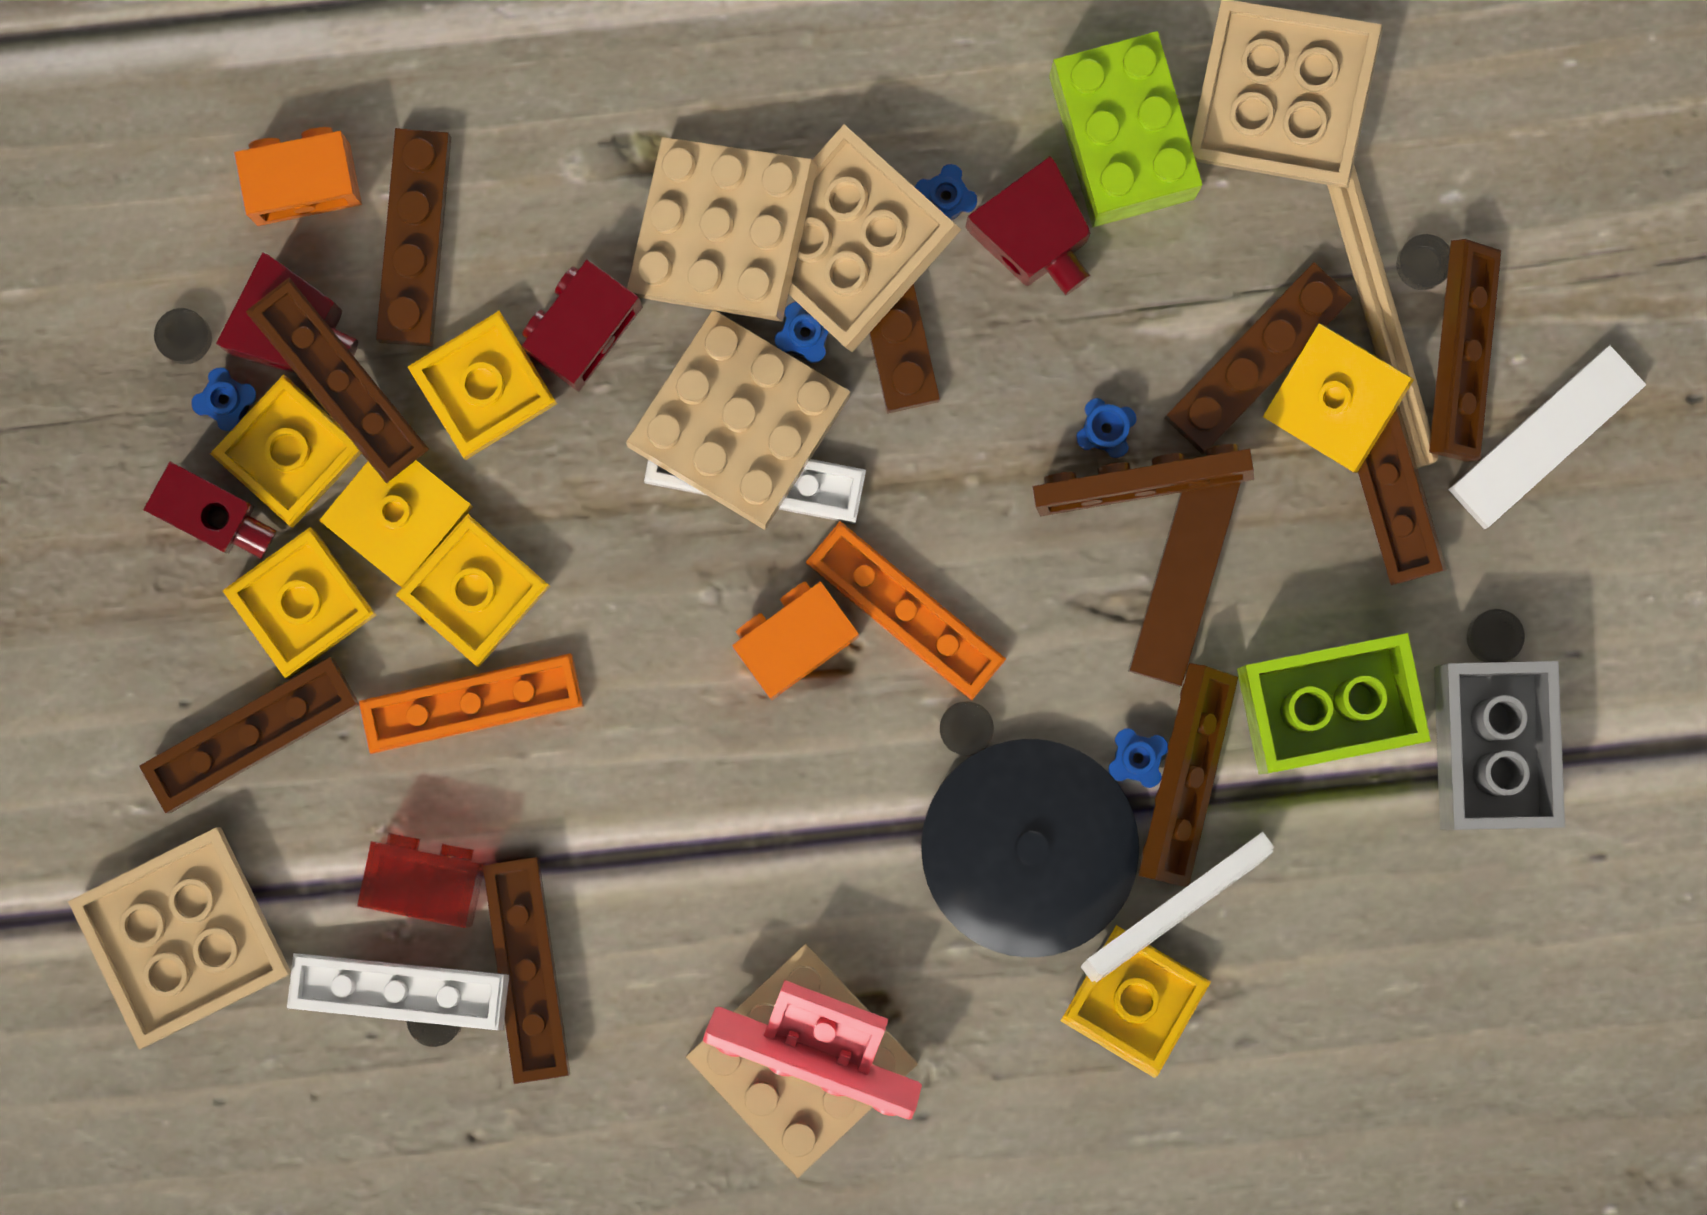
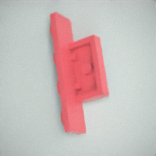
(820, 1044)

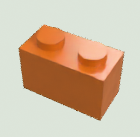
(297, 176)
(794, 639)

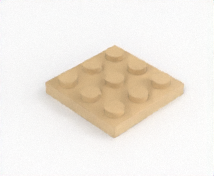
(1285, 92)
(722, 228)
(862, 239)
(738, 419)
(179, 937)
(784, 1111)

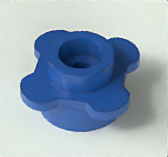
(948, 180)
(791, 340)
(221, 384)
(1118, 418)
(1124, 766)

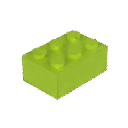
(1125, 129)
(1333, 704)

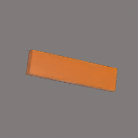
(905, 611)
(471, 703)

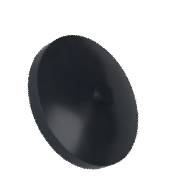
(1030, 848)

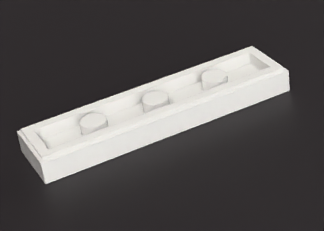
(1547, 437)
(820, 491)
(1177, 908)
(398, 991)

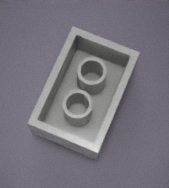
(1499, 745)

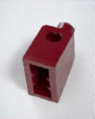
(1035, 228)
(242, 336)
(186, 502)

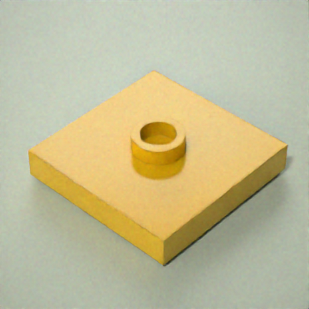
(482, 385)
(1338, 398)
(287, 451)
(396, 521)
(473, 590)
(299, 603)
(1138, 1007)

